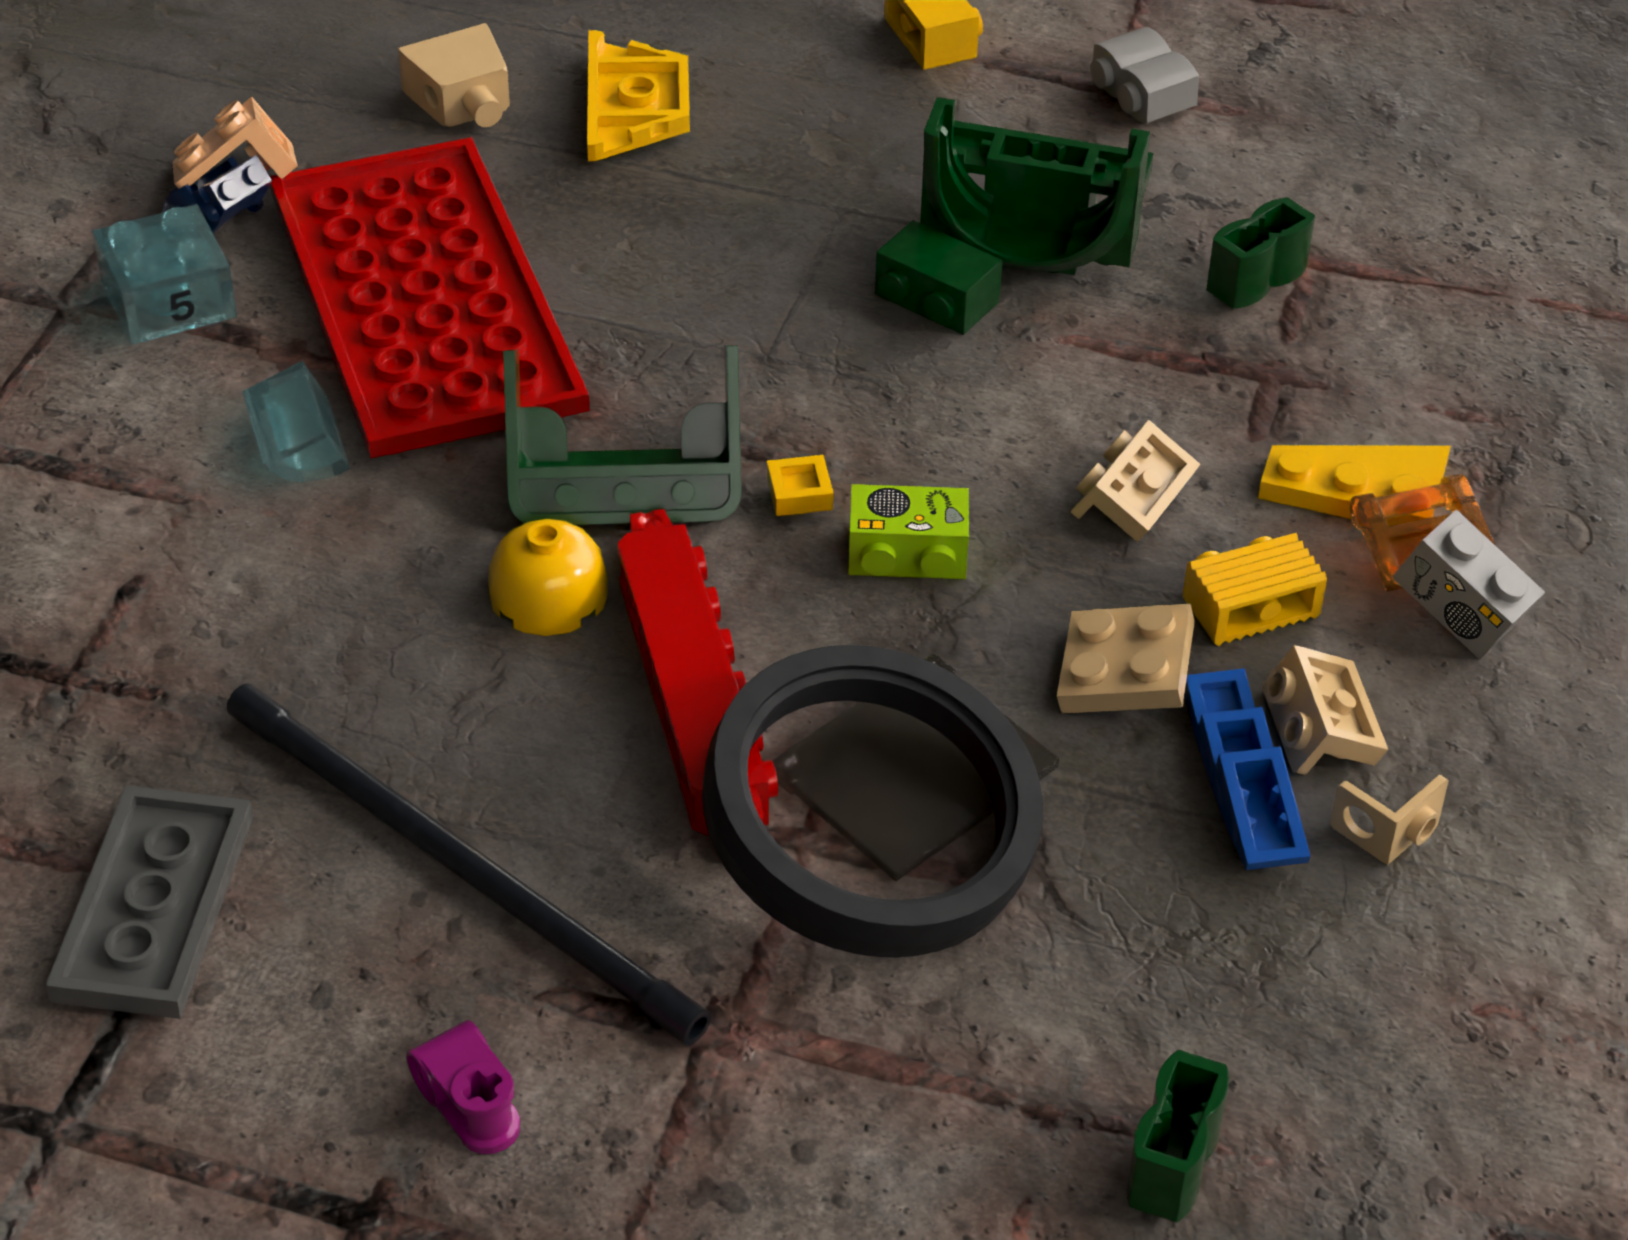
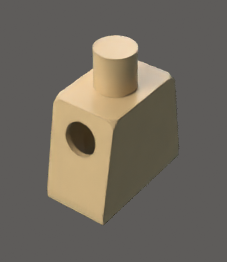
(457, 77)

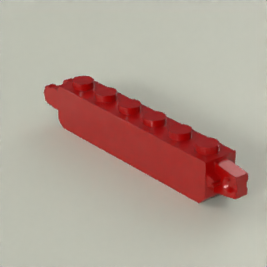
(684, 654)

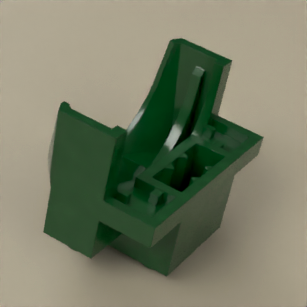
(1036, 193)

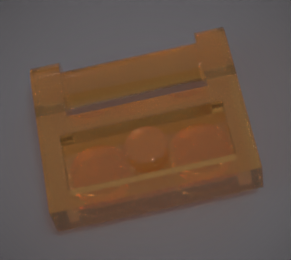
(1395, 543)

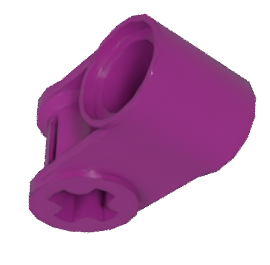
(467, 1087)

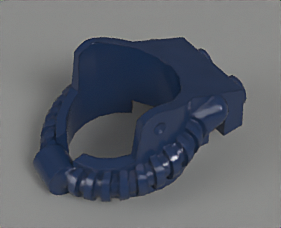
(224, 191)

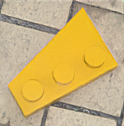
(1330, 475)

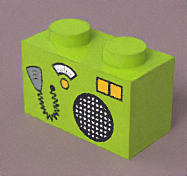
(909, 531)

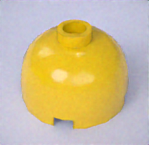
(547, 577)

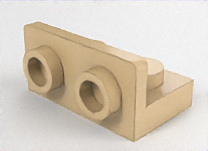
(1139, 480)
(1322, 710)

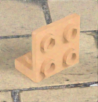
(234, 126)

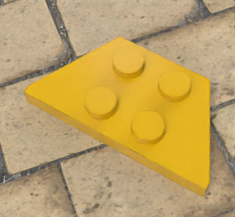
(634, 96)

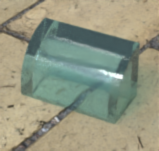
(295, 426)

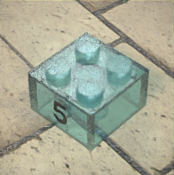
(164, 273)

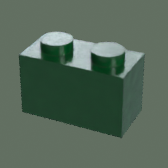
(938, 277)

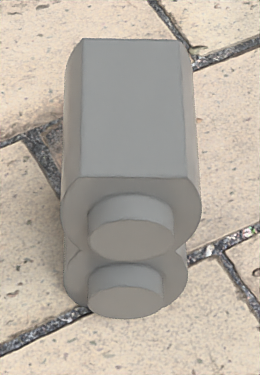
(1144, 75)

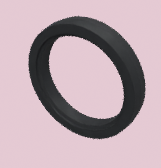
(831, 913)

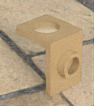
(1392, 830)

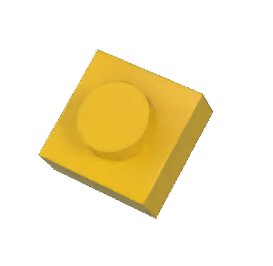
(800, 485)

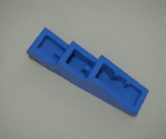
(1245, 770)

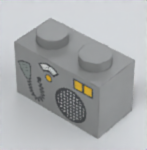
(1468, 584)

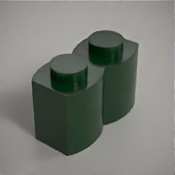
(1260, 252)
(1177, 1135)

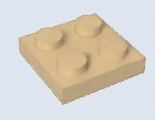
(1126, 659)

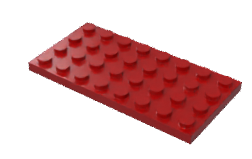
(423, 295)

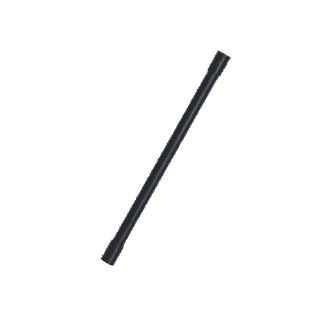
(654, 996)

